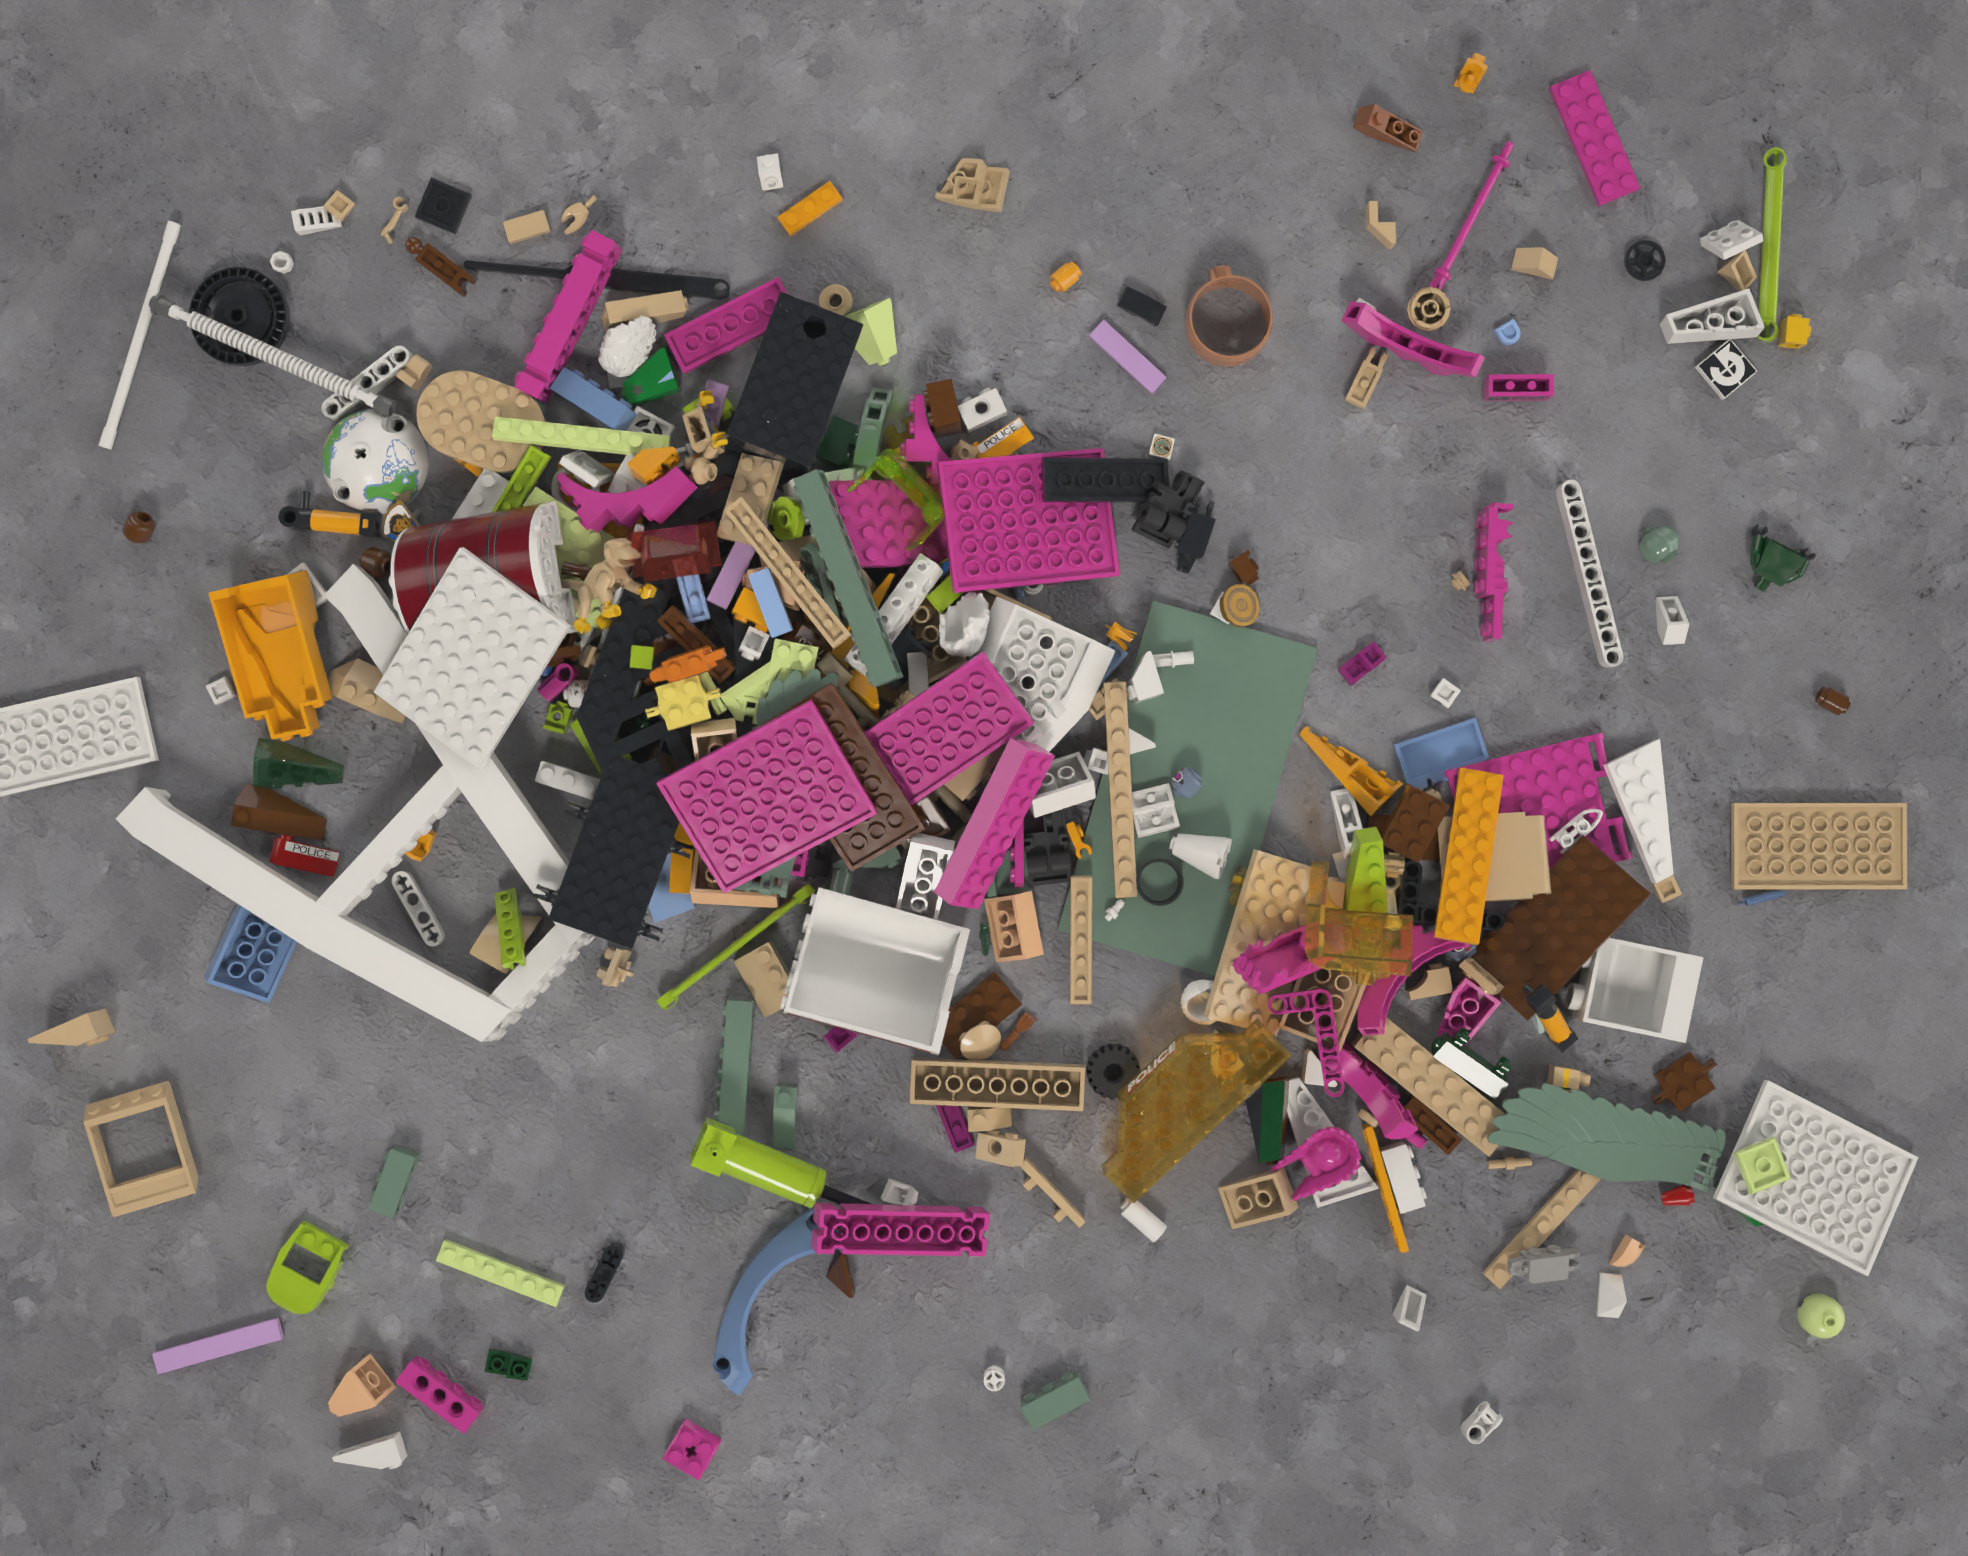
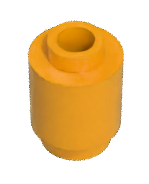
(1065, 277)

